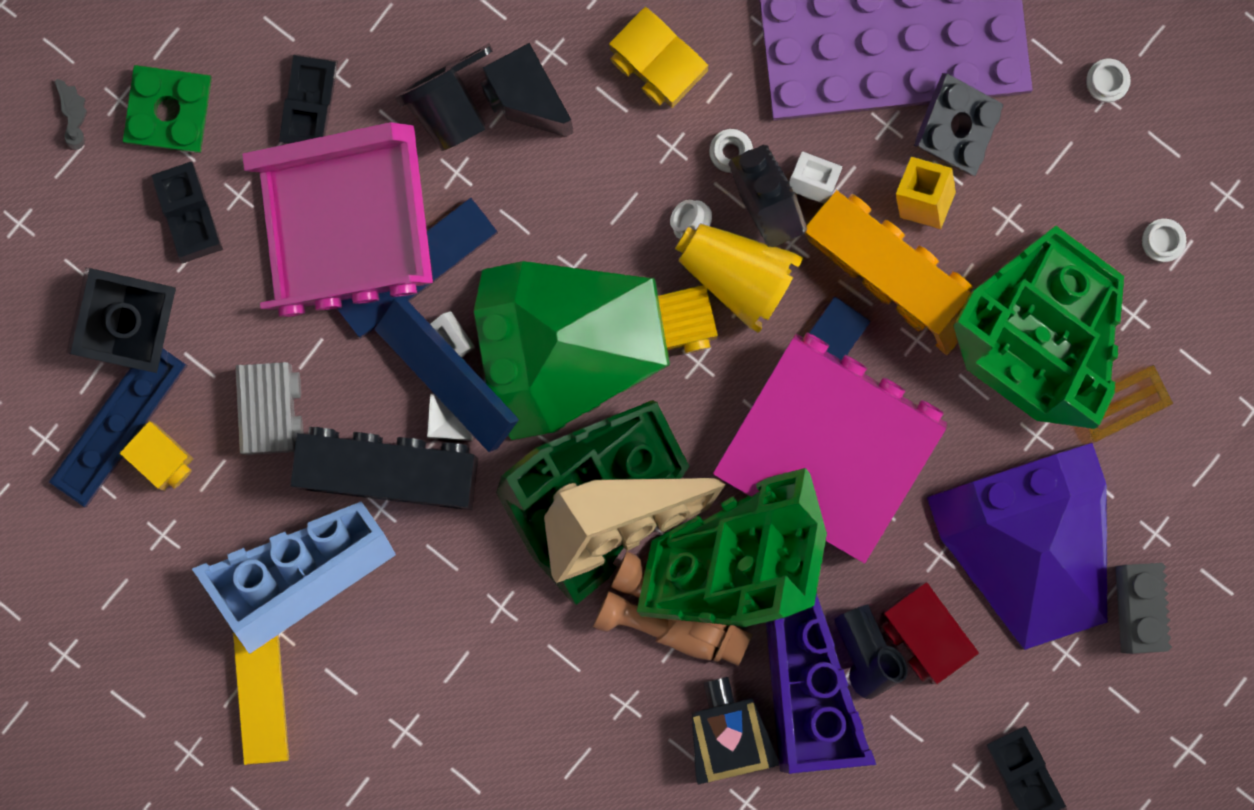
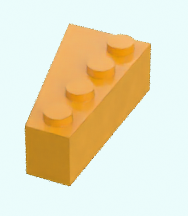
(890, 266)

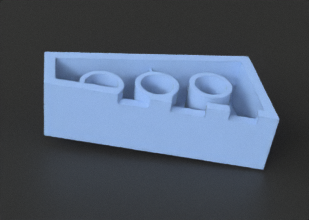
(294, 573)

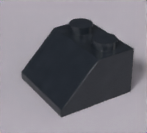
(525, 92)
(121, 320)

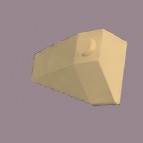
(612, 513)

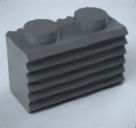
(1142, 608)

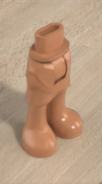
(692, 638)

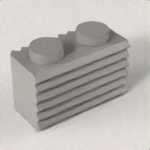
(267, 408)

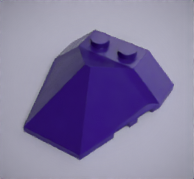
(1034, 543)

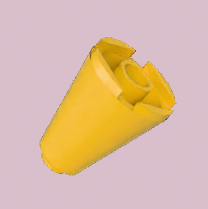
(738, 271)

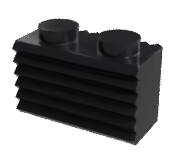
(767, 196)

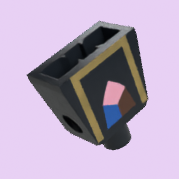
(729, 736)

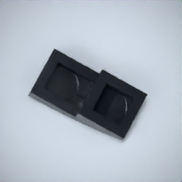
(308, 98)
(187, 212)
(1025, 772)

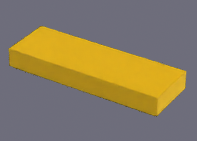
(261, 702)

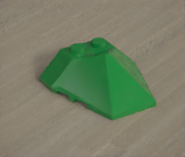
(1047, 331)
(565, 340)
(744, 562)

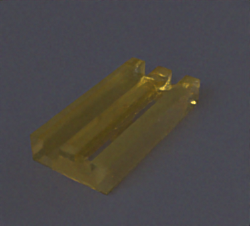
(1157, 387)

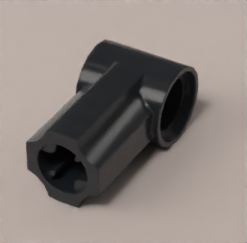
(875, 663)

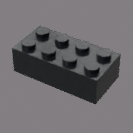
(385, 471)

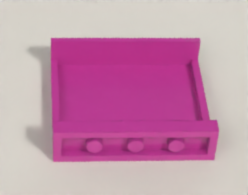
(343, 218)
(846, 430)

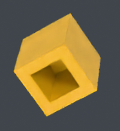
(925, 192)
(158, 457)

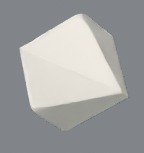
(444, 424)

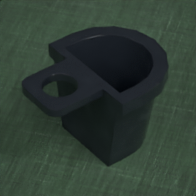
(444, 103)

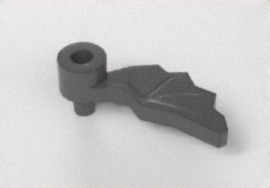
(73, 108)

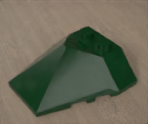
(617, 448)

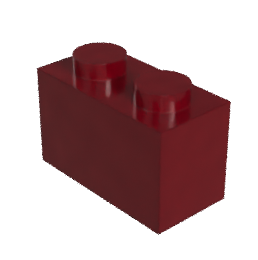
(928, 634)

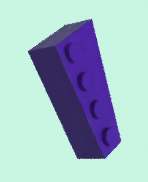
(812, 698)

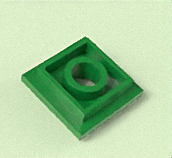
(148, 90)

